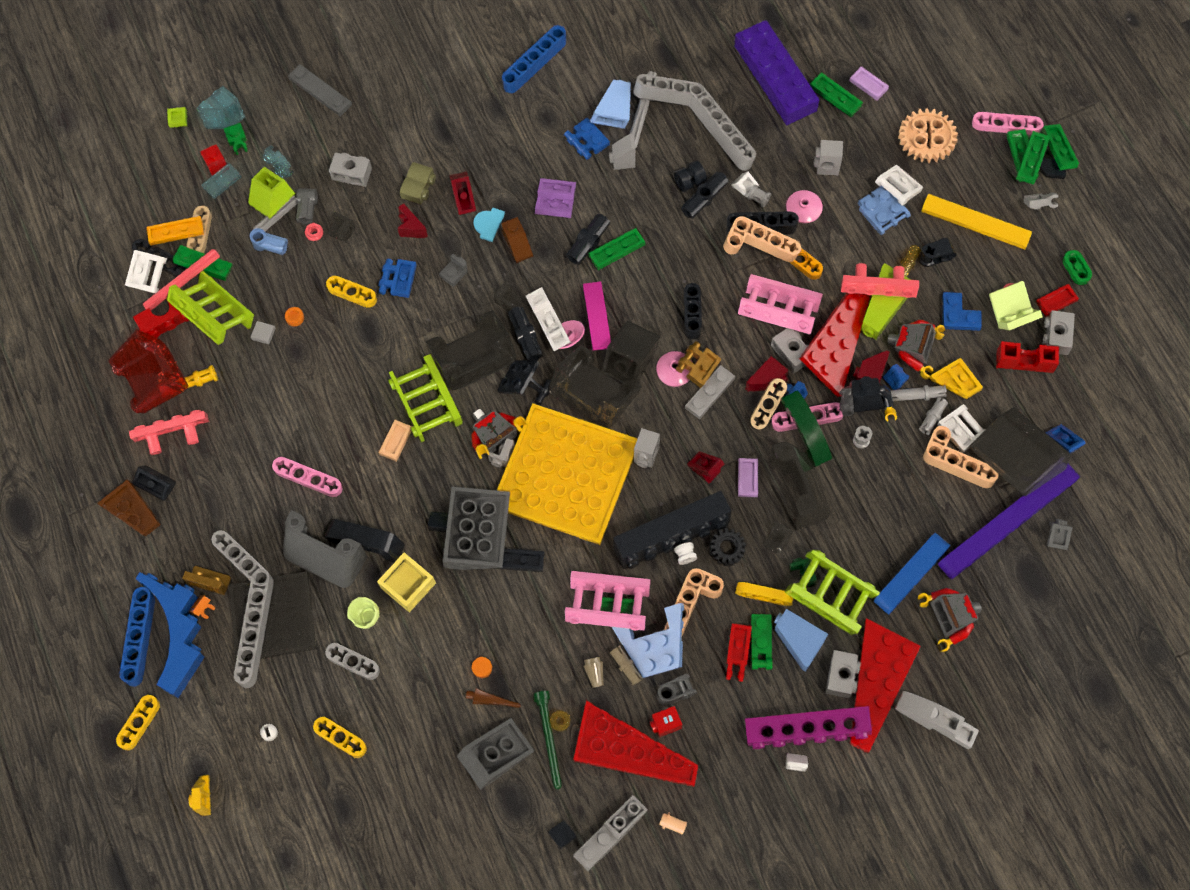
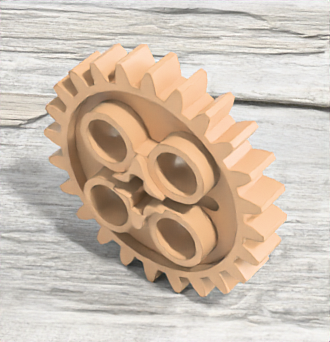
(944, 135)

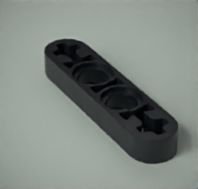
(175, 271)

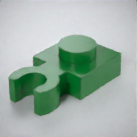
(236, 137)

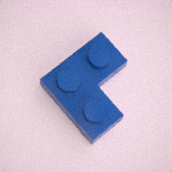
(957, 319)

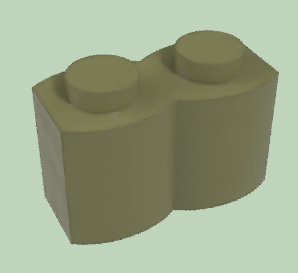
(417, 183)

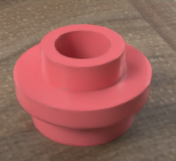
(312, 228)

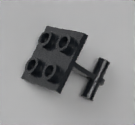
(520, 376)

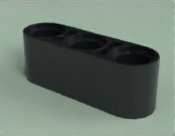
(694, 303)

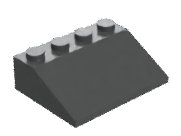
(476, 529)

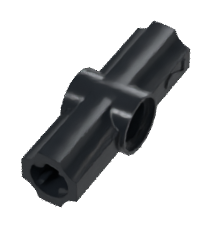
(711, 188)
(588, 239)
(525, 334)

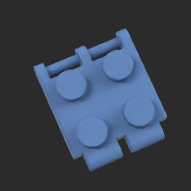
(882, 209)

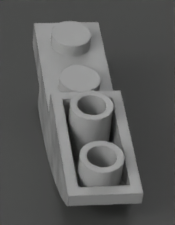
(937, 717)
(610, 833)

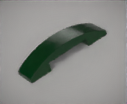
(808, 428)

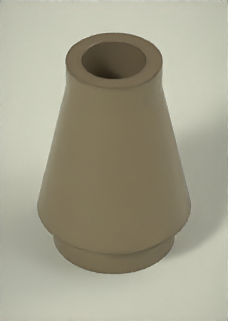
(594, 670)

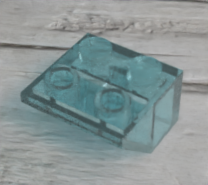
(220, 110)

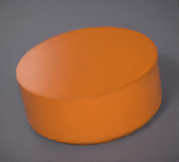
(294, 316)
(482, 667)

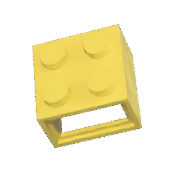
(407, 583)

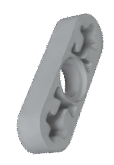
(337, 660)

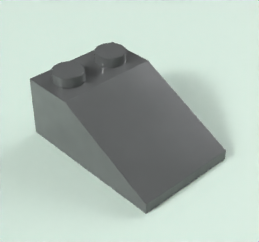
(495, 753)

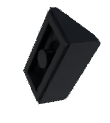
(153, 482)

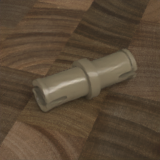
(626, 665)

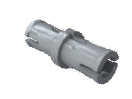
(933, 416)

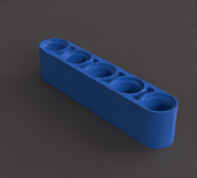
(553, 40)
(911, 573)
(140, 645)

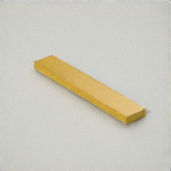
(976, 221)

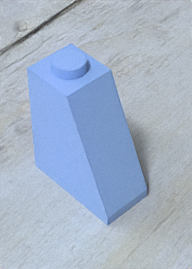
(614, 106)

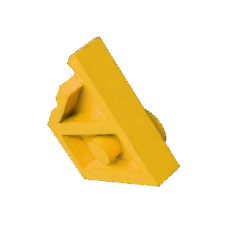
(957, 379)
(200, 797)

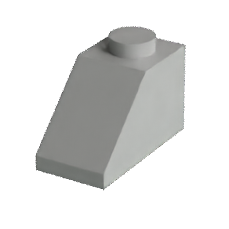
(623, 153)

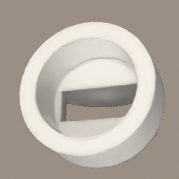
(273, 732)

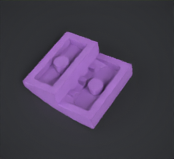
(555, 198)

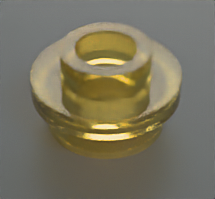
(560, 714)

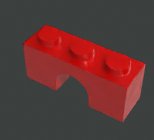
(158, 325)
(1042, 359)

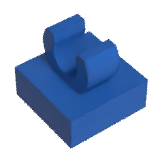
(896, 377)
(798, 386)

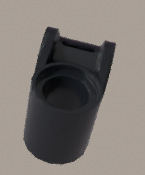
(937, 252)

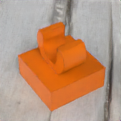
(200, 605)

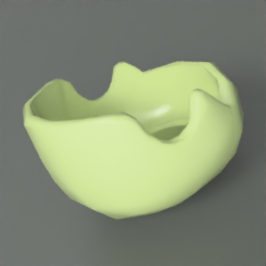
(363, 612)

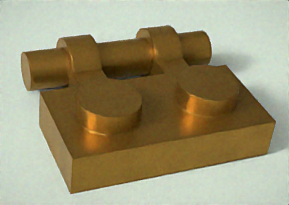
(703, 367)

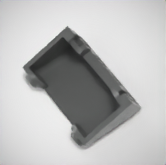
(334, 565)

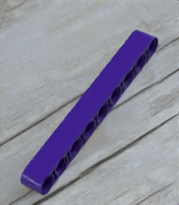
(1006, 523)

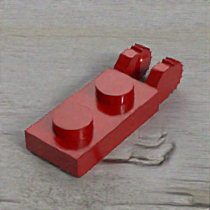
(738, 649)

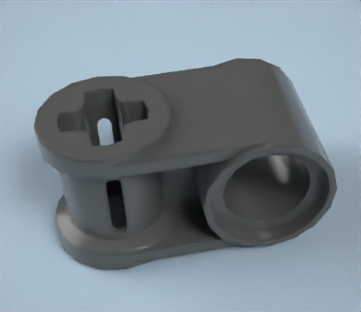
(679, 688)

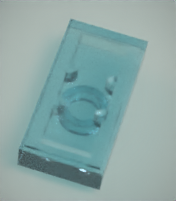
(221, 181)

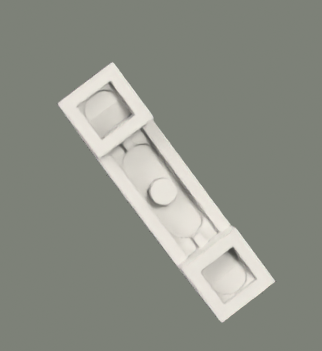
(548, 319)

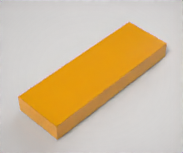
(175, 230)

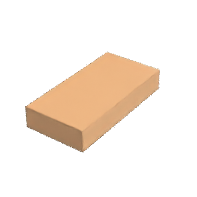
(395, 440)

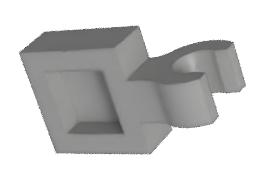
(1036, 201)

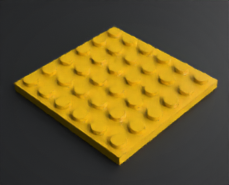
(567, 473)

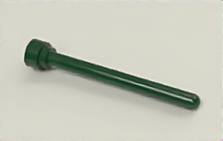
(542, 699)

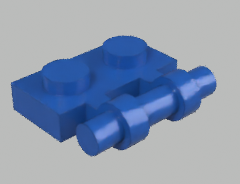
(592, 137)
(402, 280)

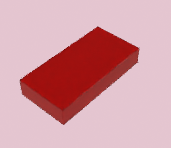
(1057, 300)

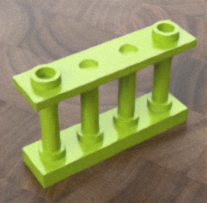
(202, 319)
(443, 399)
(815, 601)

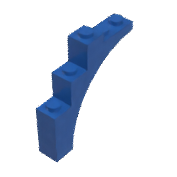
(183, 655)

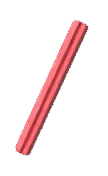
(182, 279)

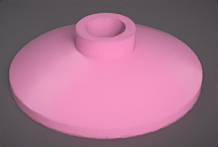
(805, 213)
(574, 331)
(667, 373)

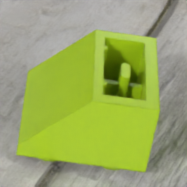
(268, 192)

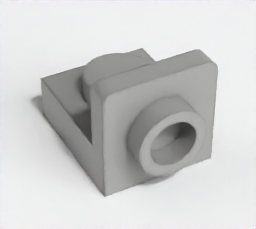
(504, 454)

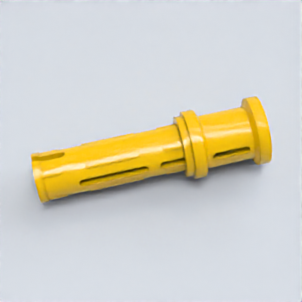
(201, 377)

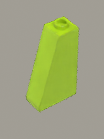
(881, 308)

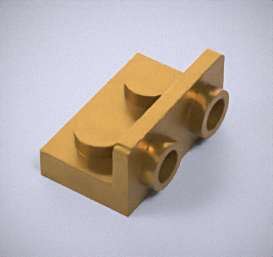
(207, 580)

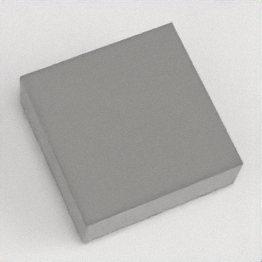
(263, 332)

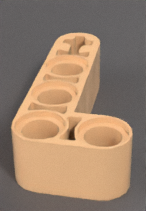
(763, 243)
(962, 461)
(695, 590)

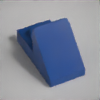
(1066, 438)

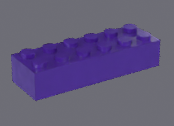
(776, 72)

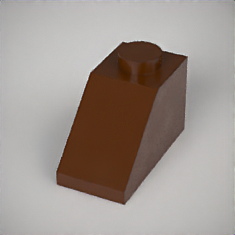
(516, 239)

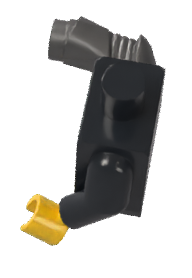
(866, 396)

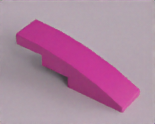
(597, 315)

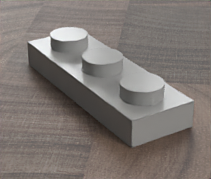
(710, 392)

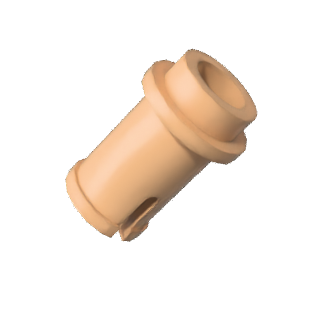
(672, 823)

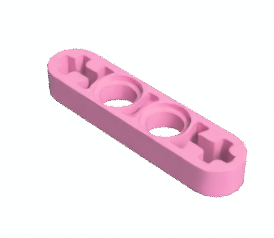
(1007, 120)
(783, 416)
(308, 474)

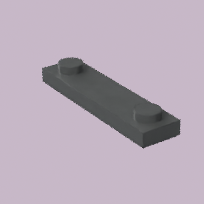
(319, 90)

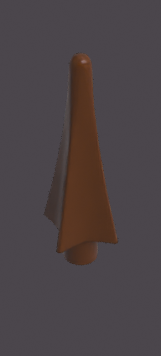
(483, 697)

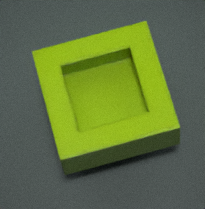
(177, 117)

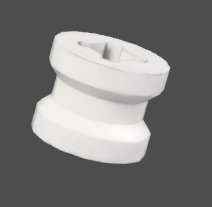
(685, 553)

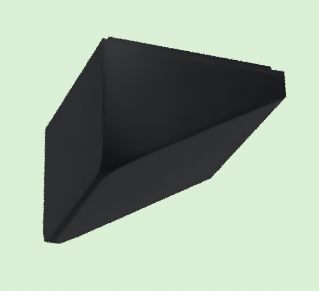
(438, 522)
(562, 834)

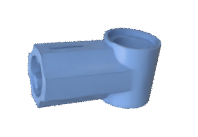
(269, 242)

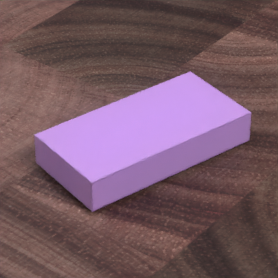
(869, 83)
(747, 477)

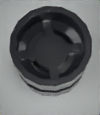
(691, 175)

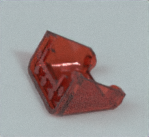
(149, 371)

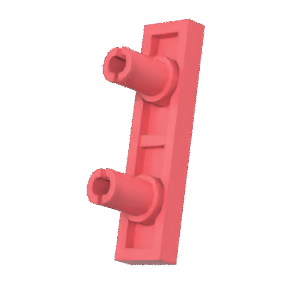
(879, 286)
(162, 427)

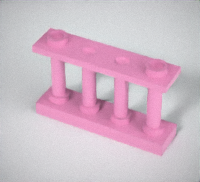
(781, 293)
(610, 584)

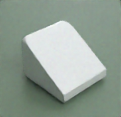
(744, 183)
(796, 762)

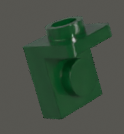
(802, 564)

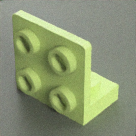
(1013, 306)

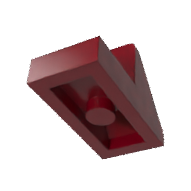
(411, 225)
(706, 466)

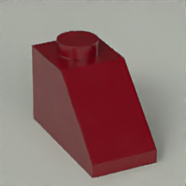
(462, 193)
(872, 367)
(768, 371)

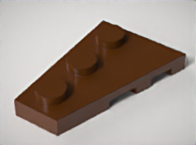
(131, 508)

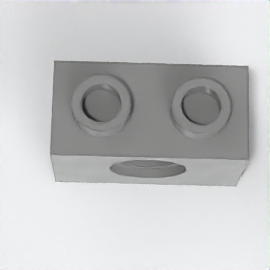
(828, 157)
(358, 175)
(1064, 324)
(781, 345)
(646, 448)
(842, 662)

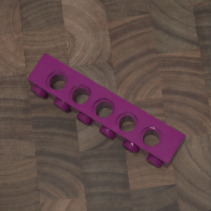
(817, 719)

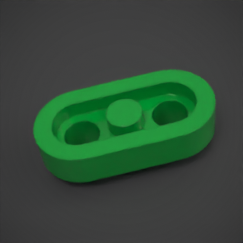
(1077, 268)

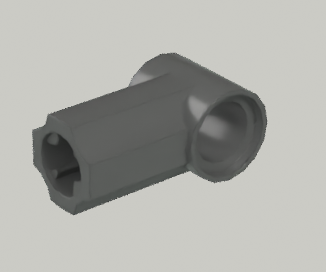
(306, 200)

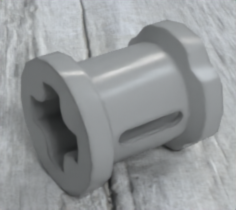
(759, 196)
(860, 442)

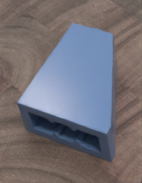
(799, 637)

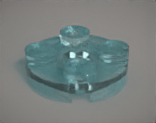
(278, 161)

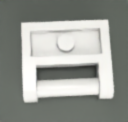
(900, 180)
(140, 270)
(960, 434)

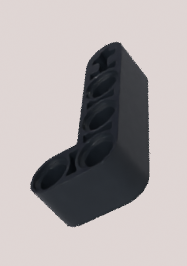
(788, 221)
(371, 539)

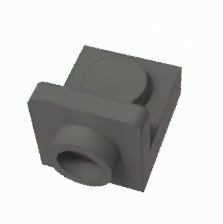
(454, 270)
(1059, 534)

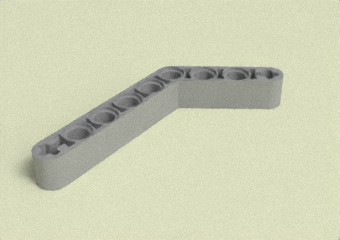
(704, 107)
(252, 608)

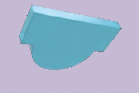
(488, 223)

